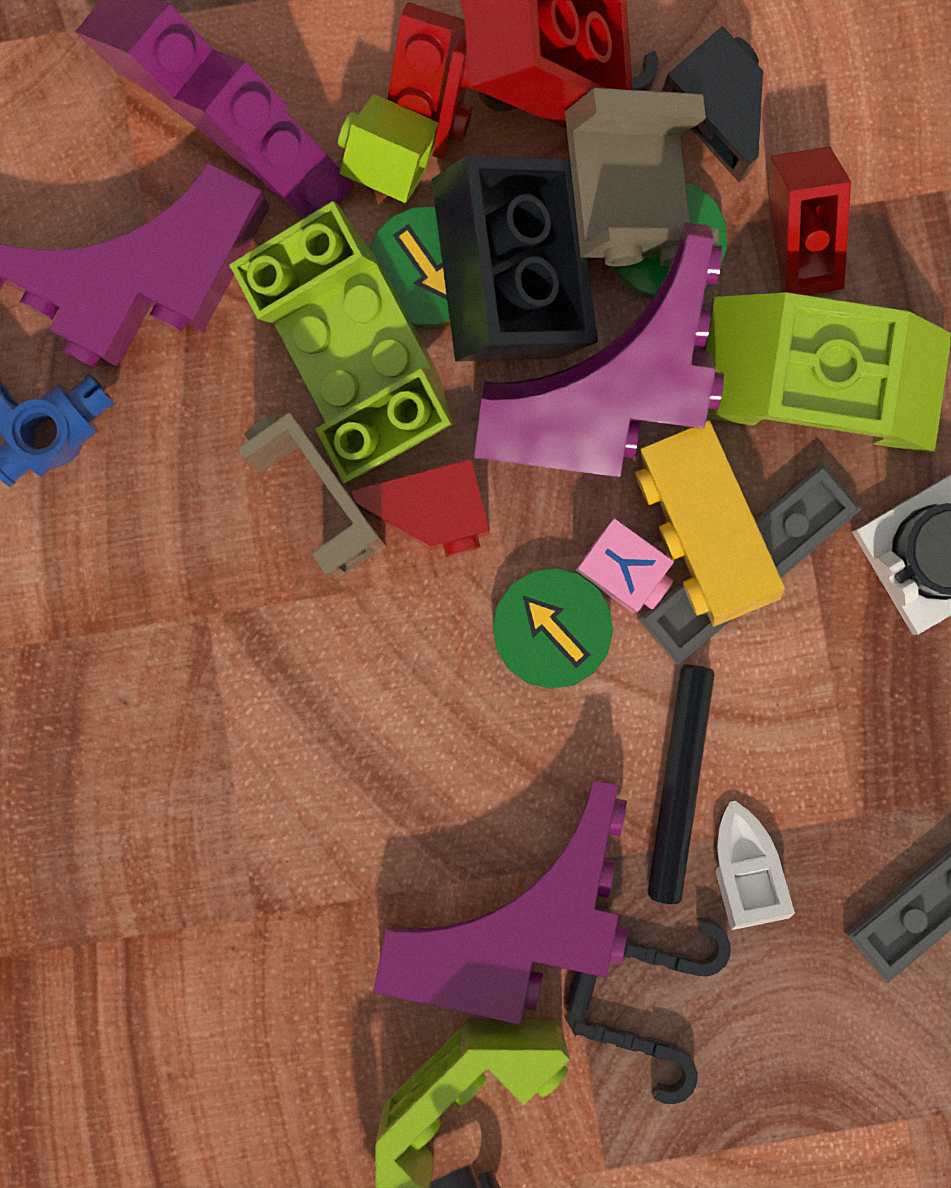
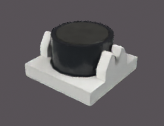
(918, 557)

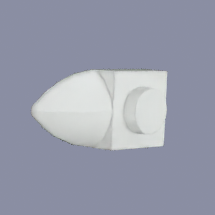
(750, 871)

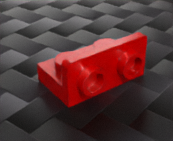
(432, 73)

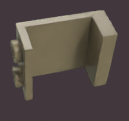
(630, 172)
(275, 439)

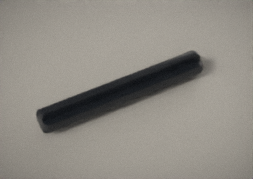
(681, 784)

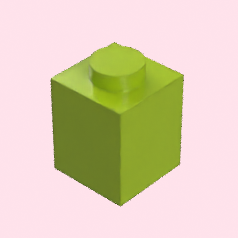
(387, 147)

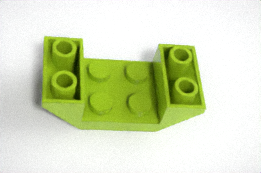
(346, 340)
(829, 366)
(522, 1057)

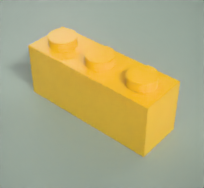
(709, 525)

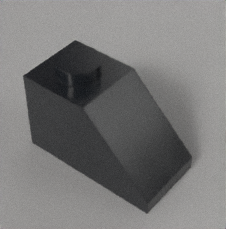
(731, 86)

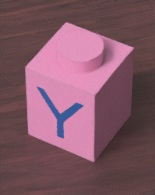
(626, 568)

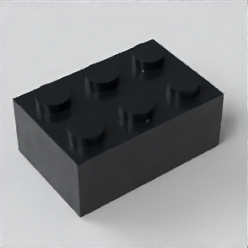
(512, 259)

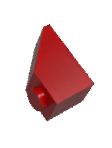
(810, 219)
(431, 507)

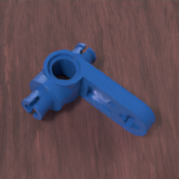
(74, 421)

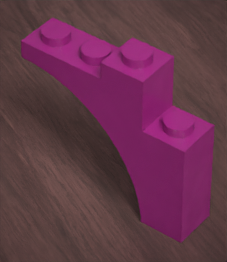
(217, 96)
(169, 263)
(646, 374)
(489, 960)

